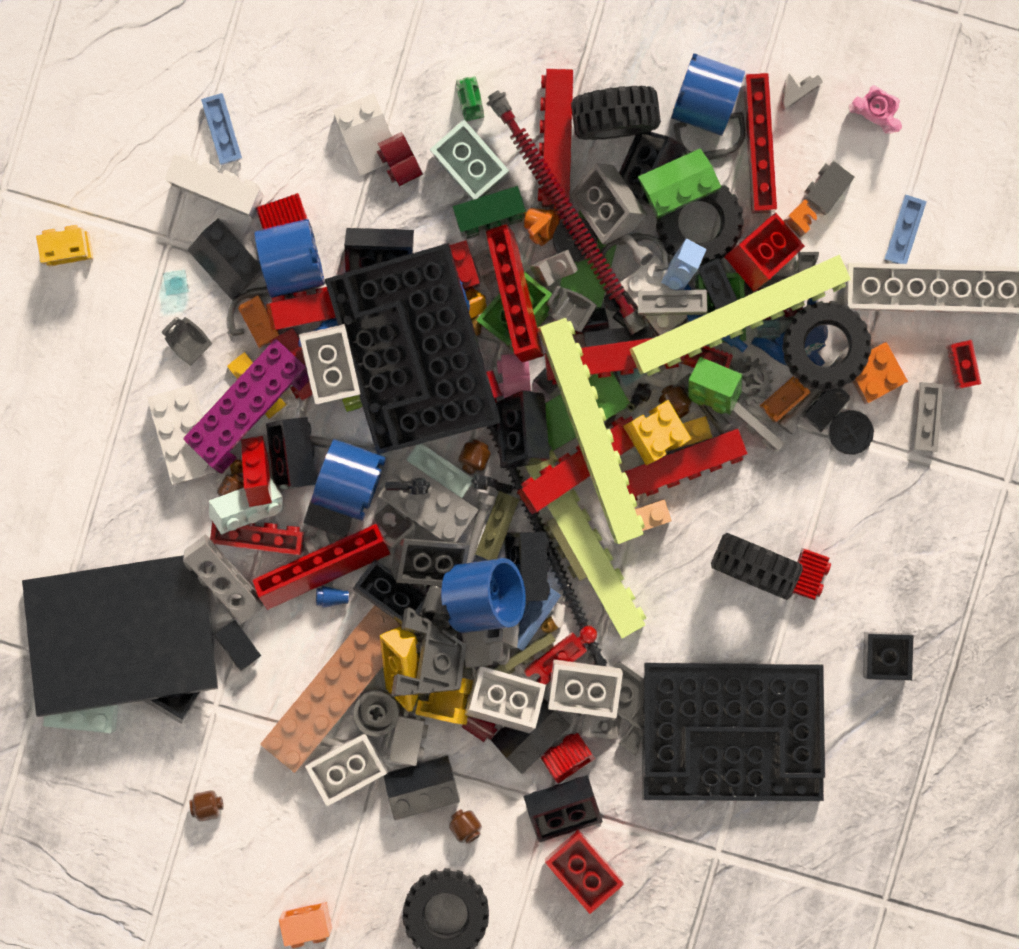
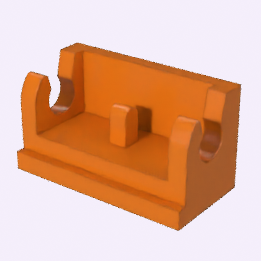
(799, 219)
(258, 321)
(784, 399)

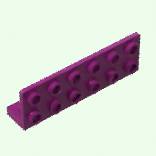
(245, 405)

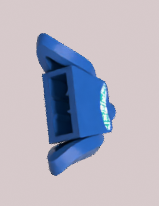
(814, 343)

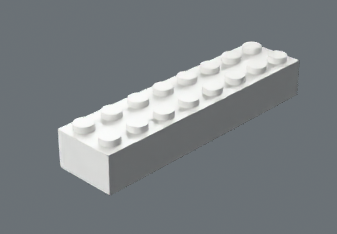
(932, 288)

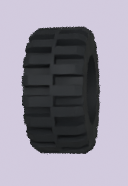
(615, 112)
(725, 240)
(826, 314)
(756, 566)
(452, 883)

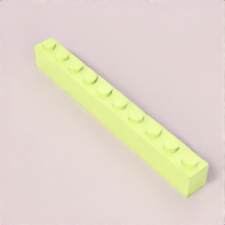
(740, 314)
(591, 431)
(593, 558)

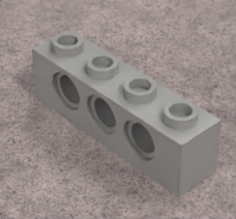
(206, 551)

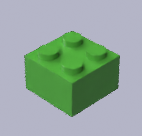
(715, 386)

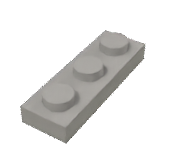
(672, 302)
(928, 416)
(754, 426)

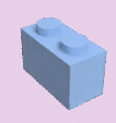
(683, 265)

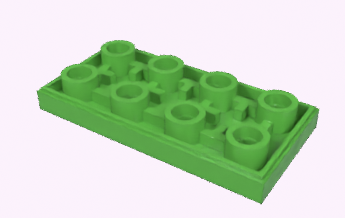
(584, 280)
(610, 399)

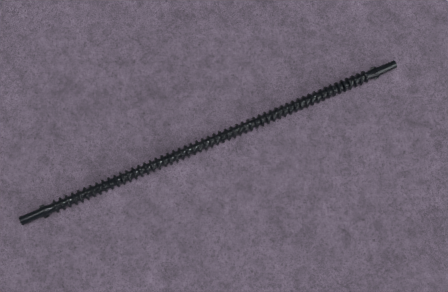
(554, 561)

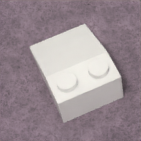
(363, 129)

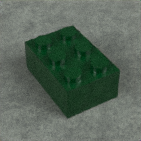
(489, 212)

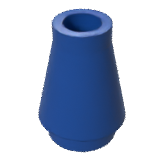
(330, 597)

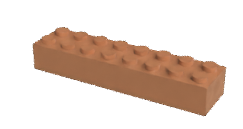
(330, 692)

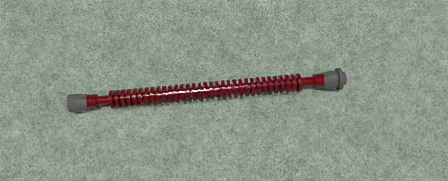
(503, 110)

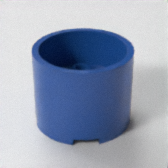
(708, 94)
(289, 258)
(348, 479)
(484, 595)

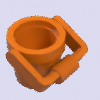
(541, 222)

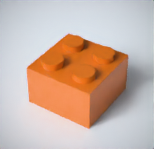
(880, 374)
(305, 925)

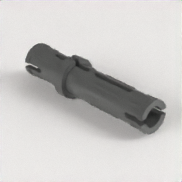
(717, 419)

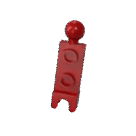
(566, 650)

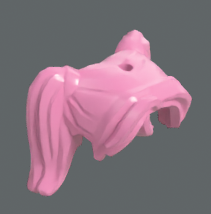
(884, 114)

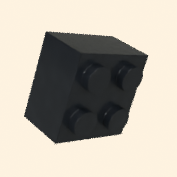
(888, 656)

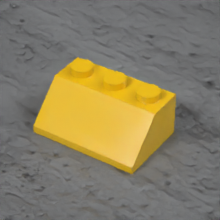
(400, 658)

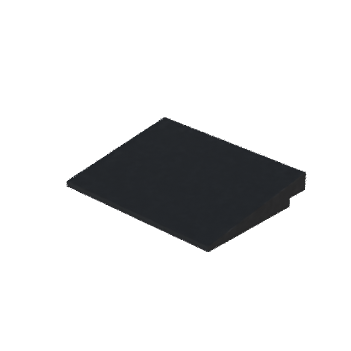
(413, 349)
(118, 635)
(733, 732)

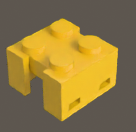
(64, 246)
(657, 432)
(447, 705)

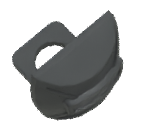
(570, 306)
(186, 339)
(403, 529)

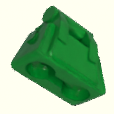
(470, 98)

